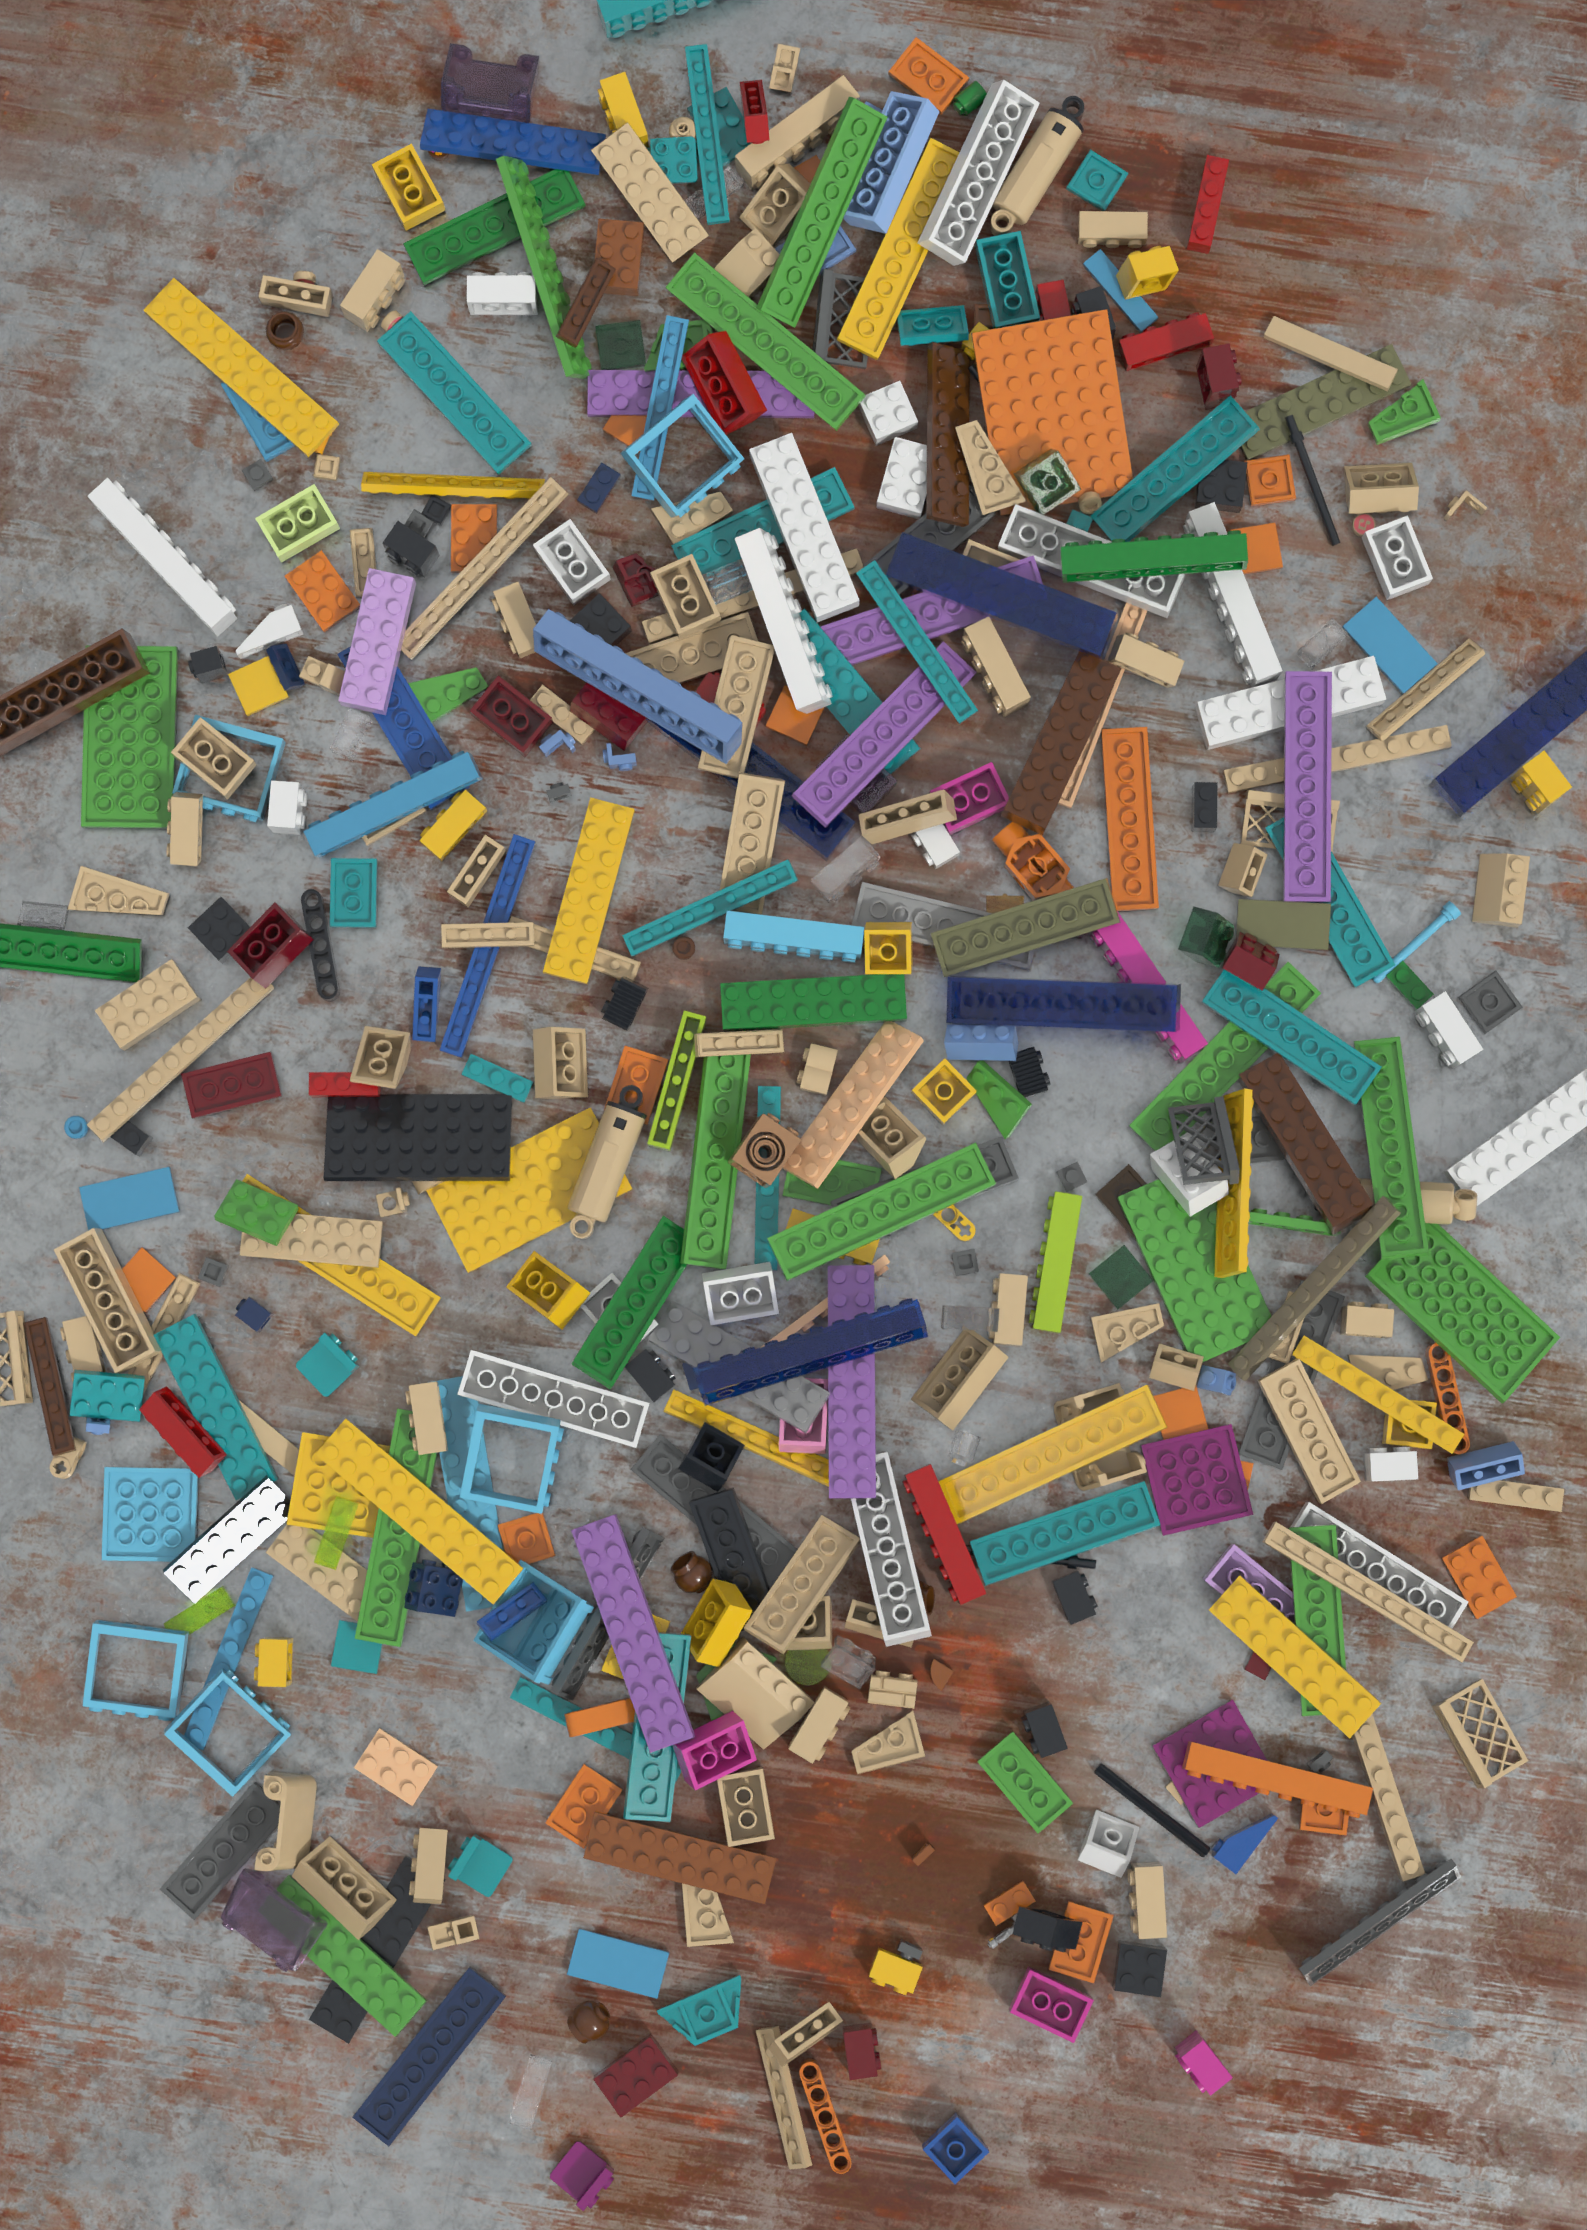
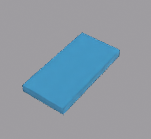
(266, 437)
(1391, 644)
(129, 1199)
(618, 1963)

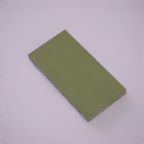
(1285, 923)

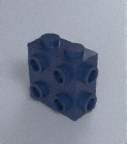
(433, 1589)

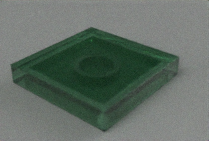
(620, 345)
(1120, 1277)

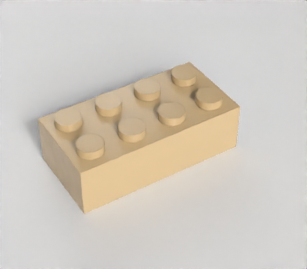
(996, 667)
(147, 1005)

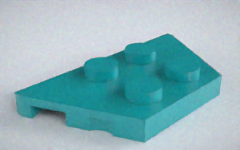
(706, 2012)

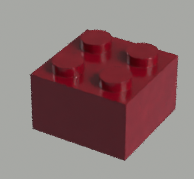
(1251, 960)
(860, 2052)

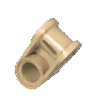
(70, 1459)

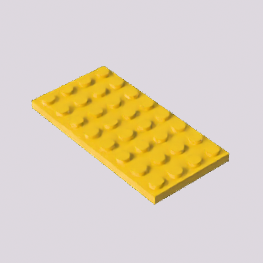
(501, 1216)

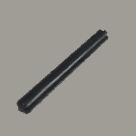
(1152, 1810)

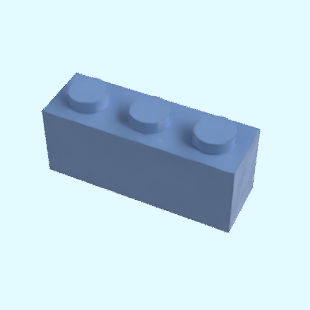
(981, 1042)
(1486, 1465)

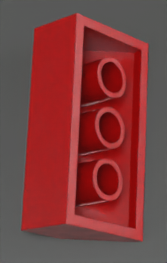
(723, 382)

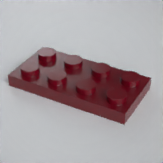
(231, 1085)

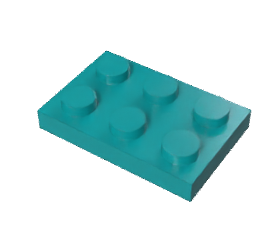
(730, 125)
(932, 325)
(353, 893)
(107, 1395)

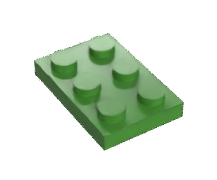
(256, 1212)

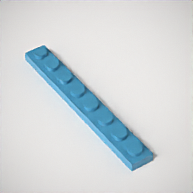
(661, 399)
(229, 1655)

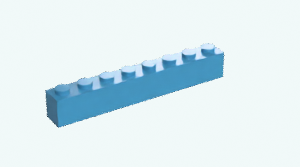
(392, 804)

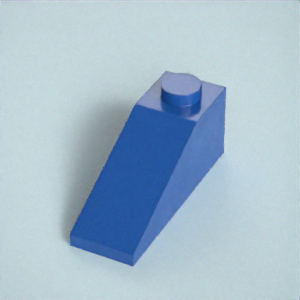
(426, 1003)
(1239, 1845)

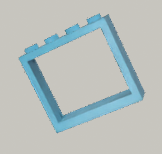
(693, 404)
(246, 735)
(520, 1419)
(139, 1632)
(202, 1760)

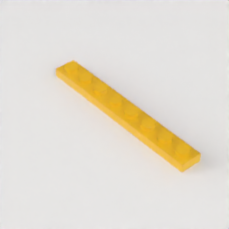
(450, 485)
(1378, 1394)
(752, 1437)

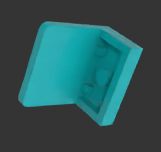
(676, 158)
(327, 1364)
(480, 1865)

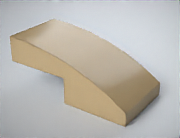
(784, 68)

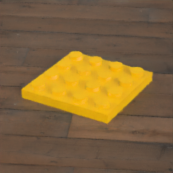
(317, 1487)

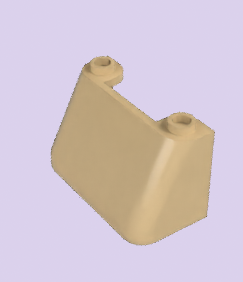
(1112, 1467)
(295, 1823)

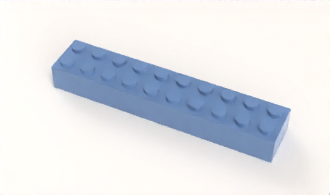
(637, 686)

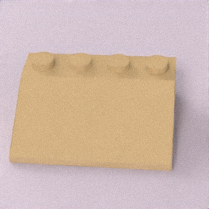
(756, 1693)

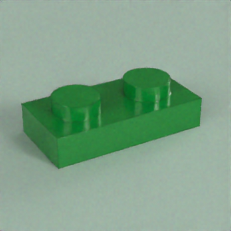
(1409, 985)

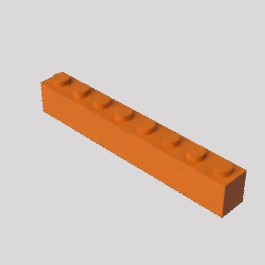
(1277, 1778)

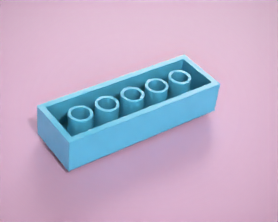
(793, 935)

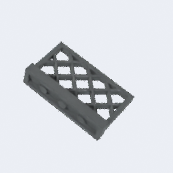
(825, 312)
(1222, 1135)

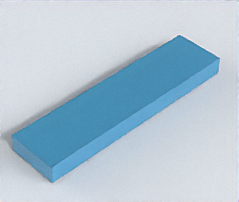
(1105, 275)

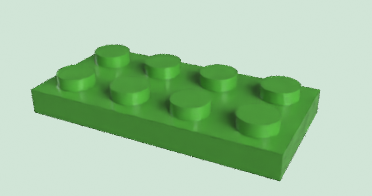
(841, 1181)
(1283, 1221)
(1025, 1782)

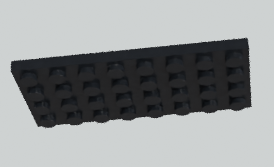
(418, 1137)

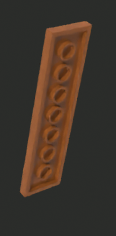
(679, 1857)

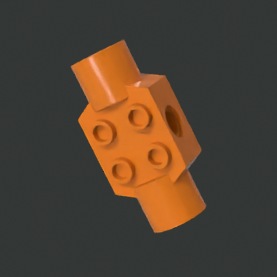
(1032, 862)

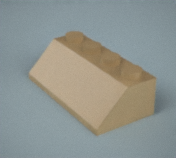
(959, 1378)
(343, 1887)

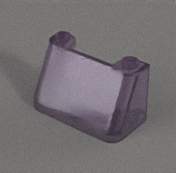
(488, 87)
(271, 1920)

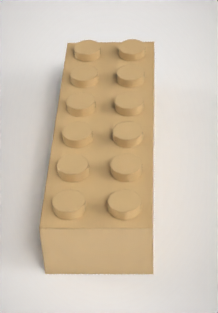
(795, 134)
(108, 1300)

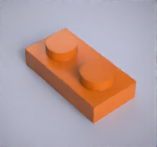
(1008, 1903)

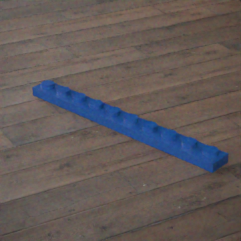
(484, 957)

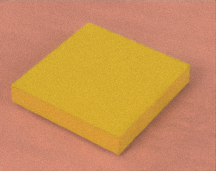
(257, 686)

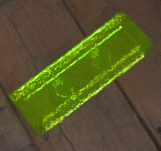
(336, 1532)
(201, 1612)

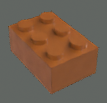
(621, 247)

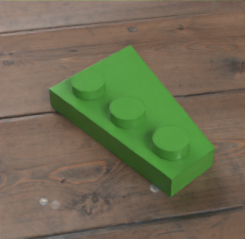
(1406, 415)
(448, 691)
(999, 1098)

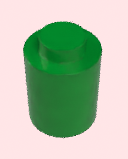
(969, 98)

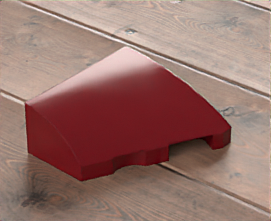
(635, 579)

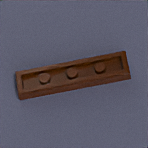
(585, 302)

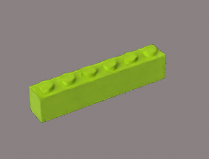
(676, 1082)
(1056, 1263)

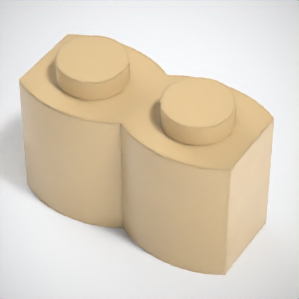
(818, 1069)

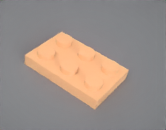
(396, 1766)

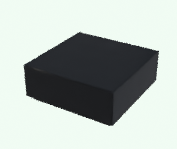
(436, 510)

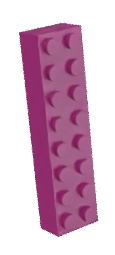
(1134, 965)

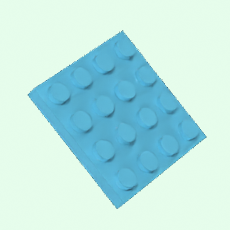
(148, 1513)

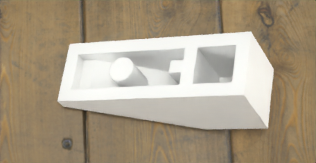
(274, 629)

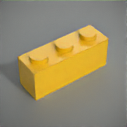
(452, 825)

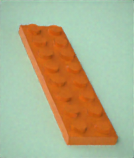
(1129, 818)

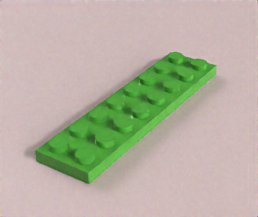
(1318, 1602)
(357, 1966)

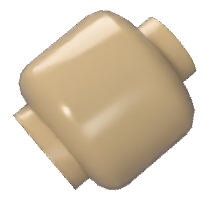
(684, 125)

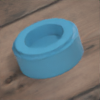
(76, 1127)

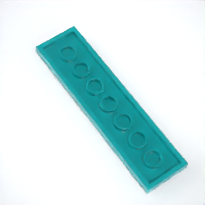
(454, 393)
(1175, 471)
(717, 544)
(852, 696)
(1351, 930)
(1292, 1036)
(215, 1404)
(1064, 1533)
(654, 1773)

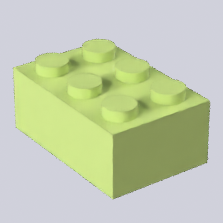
(297, 523)

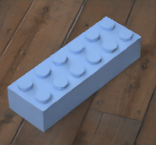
(891, 161)

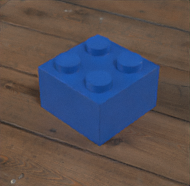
(955, 2148)

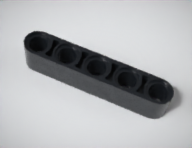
(325, 955)

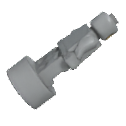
(993, 1942)

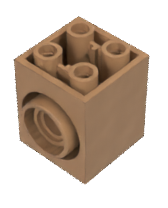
(775, 1139)

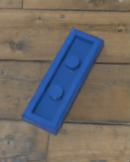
(511, 1611)

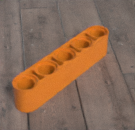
(1450, 1386)
(600, 1717)
(827, 2127)

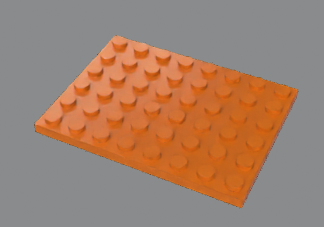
(1057, 391)

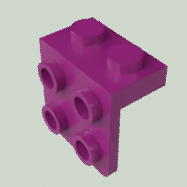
(582, 2175)

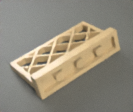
(1274, 800)
(18, 1359)
(1466, 1747)

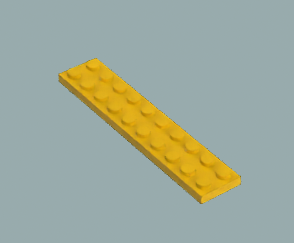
(898, 256)
(241, 367)
(379, 1288)
(1052, 1454)
(419, 1511)

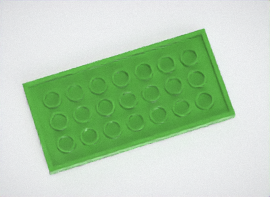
(129, 749)
(1180, 1254)
(1466, 1312)

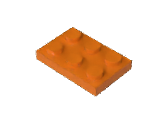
(928, 75)
(471, 531)
(322, 591)
(640, 1070)
(1478, 1577)
(586, 1795)
(1085, 1960)

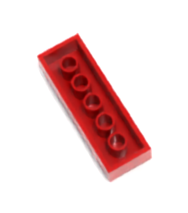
(945, 1534)

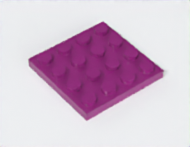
(1197, 1479)
(1220, 1729)

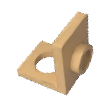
(1469, 499)
(401, 1199)

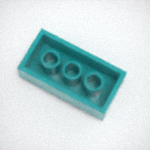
(1007, 280)

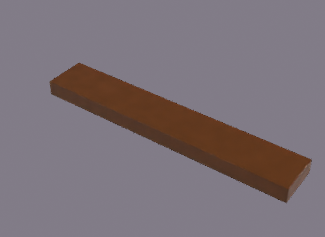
(49, 1386)

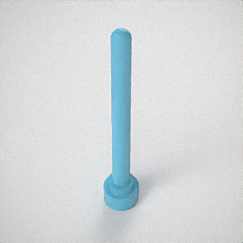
(1449, 913)

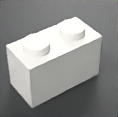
(937, 845)

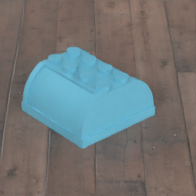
(542, 1637)

